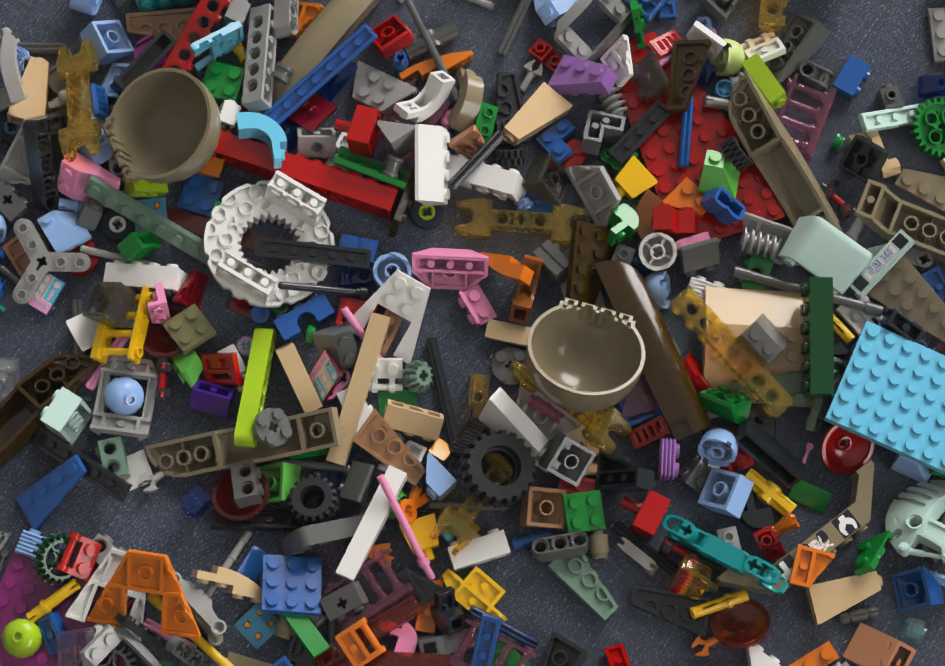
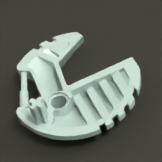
(923, 508)

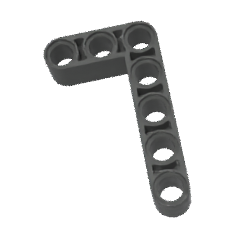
(320, 534)

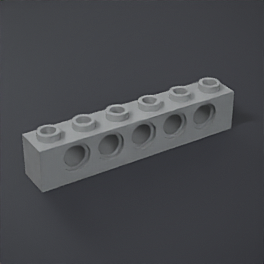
(259, 59)

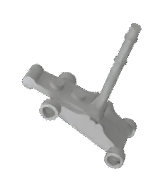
(201, 602)

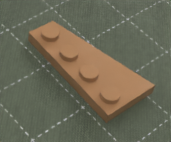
(154, 21)
(385, 445)

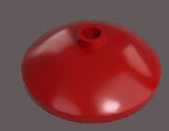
(848, 455)

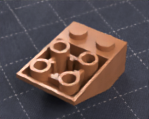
(876, 648)

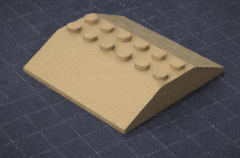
(741, 308)

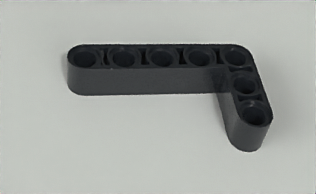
(40, 158)

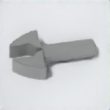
(530, 75)
(153, 479)

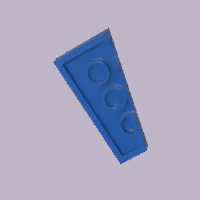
(48, 492)

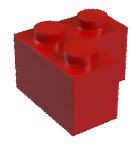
(675, 222)

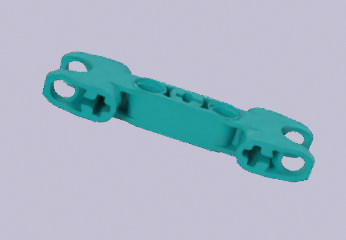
(725, 554)

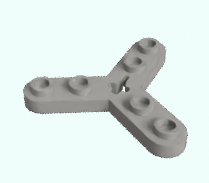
(55, 261)

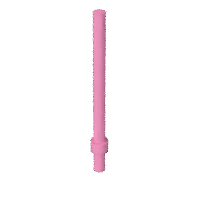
(422, 560)

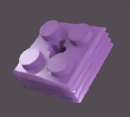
(668, 453)

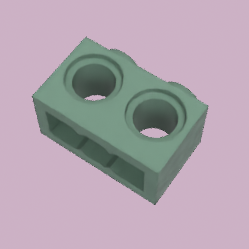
(117, 457)

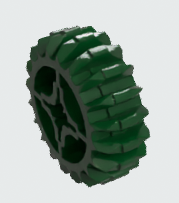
(44, 567)

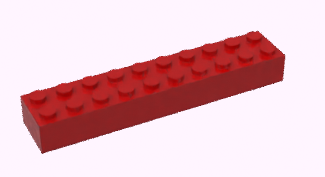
(326, 181)

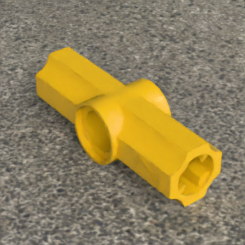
(770, 493)

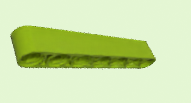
(254, 385)

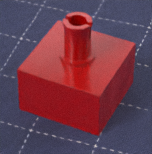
(362, 131)
(647, 513)

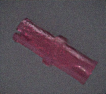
(545, 409)

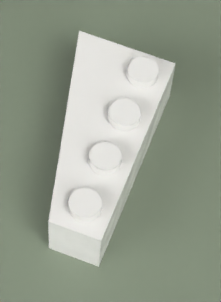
(491, 179)
(137, 275)

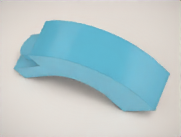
(266, 129)

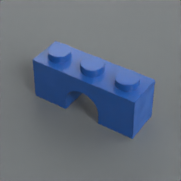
(316, 307)

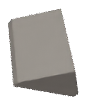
(398, 136)

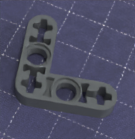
(180, 650)

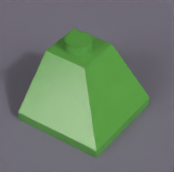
(718, 172)
(281, 478)

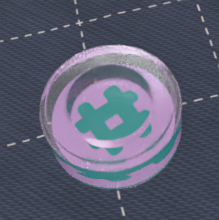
(244, 345)

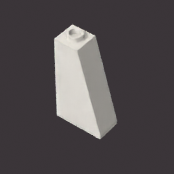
(504, 414)

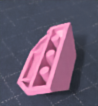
(449, 268)

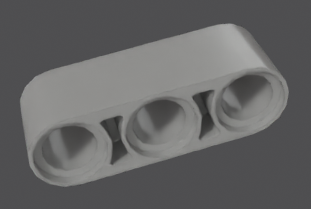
(285, 18)

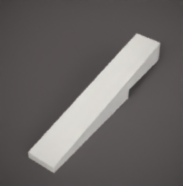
(370, 525)

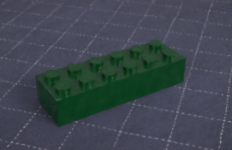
(817, 338)

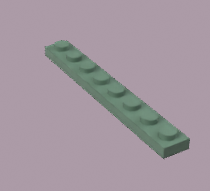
(146, 218)

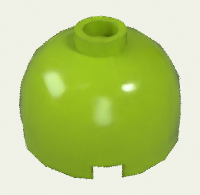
(21, 638)

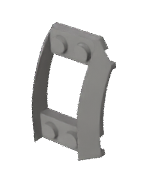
(574, 45)
(12, 92)
(125, 424)
(107, 640)

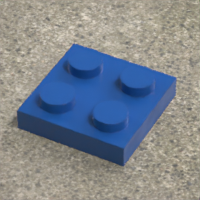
(200, 195)

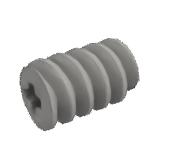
(612, 103)
(760, 244)

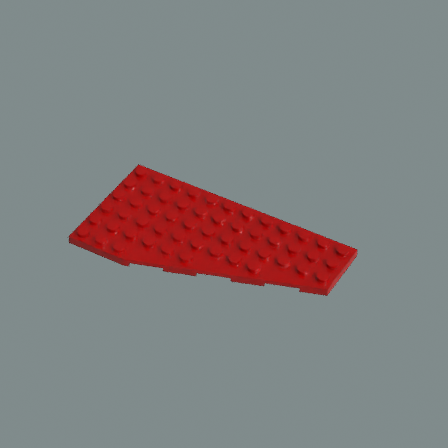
(708, 132)

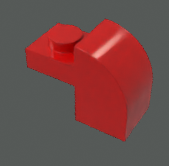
(693, 368)

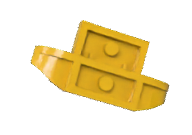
(476, 590)

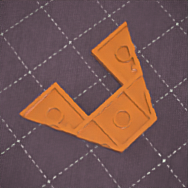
(148, 574)

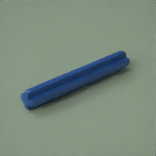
(685, 136)

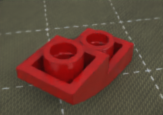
(545, 54)
(769, 543)

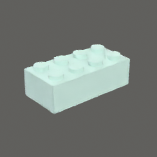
(66, 415)

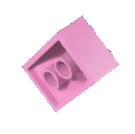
(76, 174)

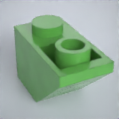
(187, 367)

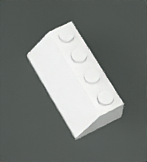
(431, 165)

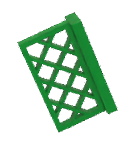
(369, 167)

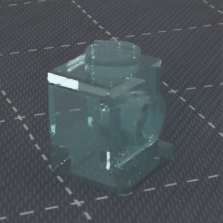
(914, 630)

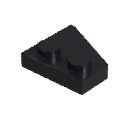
(423, 587)

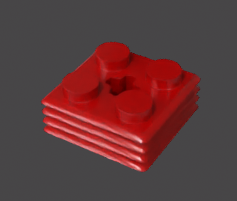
(392, 37)

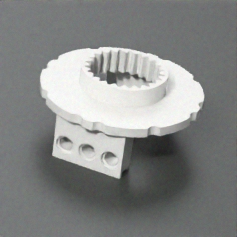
(273, 200)

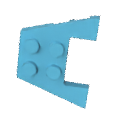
(218, 43)

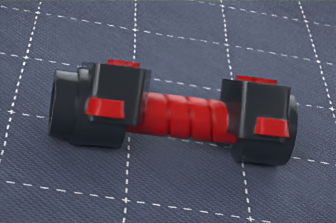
(848, 207)
(164, 368)
(668, 546)

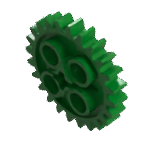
(924, 129)

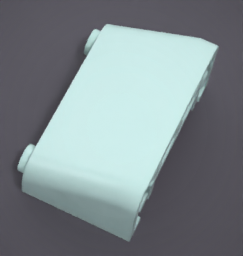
(825, 252)

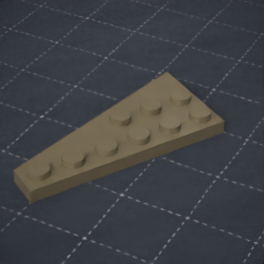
(924, 187)
(910, 293)

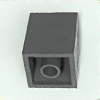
(763, 340)

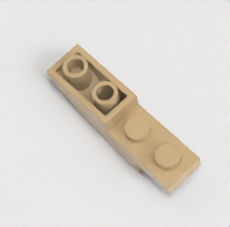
(237, 583)

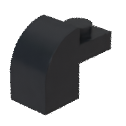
(756, 518)
(445, 613)

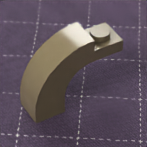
(468, 101)

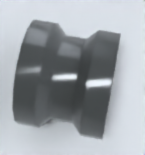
(282, 72)

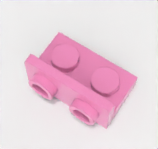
(477, 306)
(159, 308)

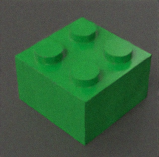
(224, 81)

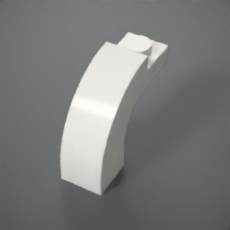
(428, 100)

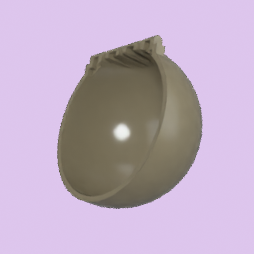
(163, 127)
(584, 356)

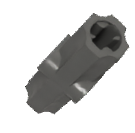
(439, 37)

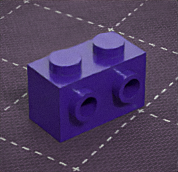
(211, 398)

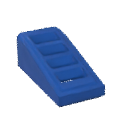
(99, 102)

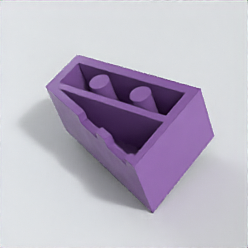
(582, 76)

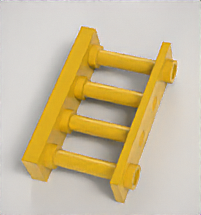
(104, 334)

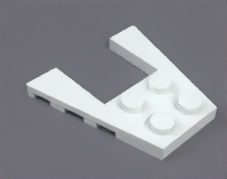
(405, 298)
(102, 575)

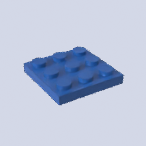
(291, 585)

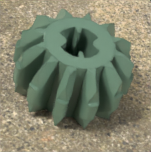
(417, 376)

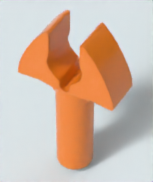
(707, 643)

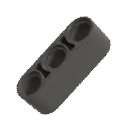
(568, 540)

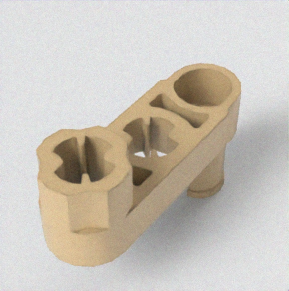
(891, 166)

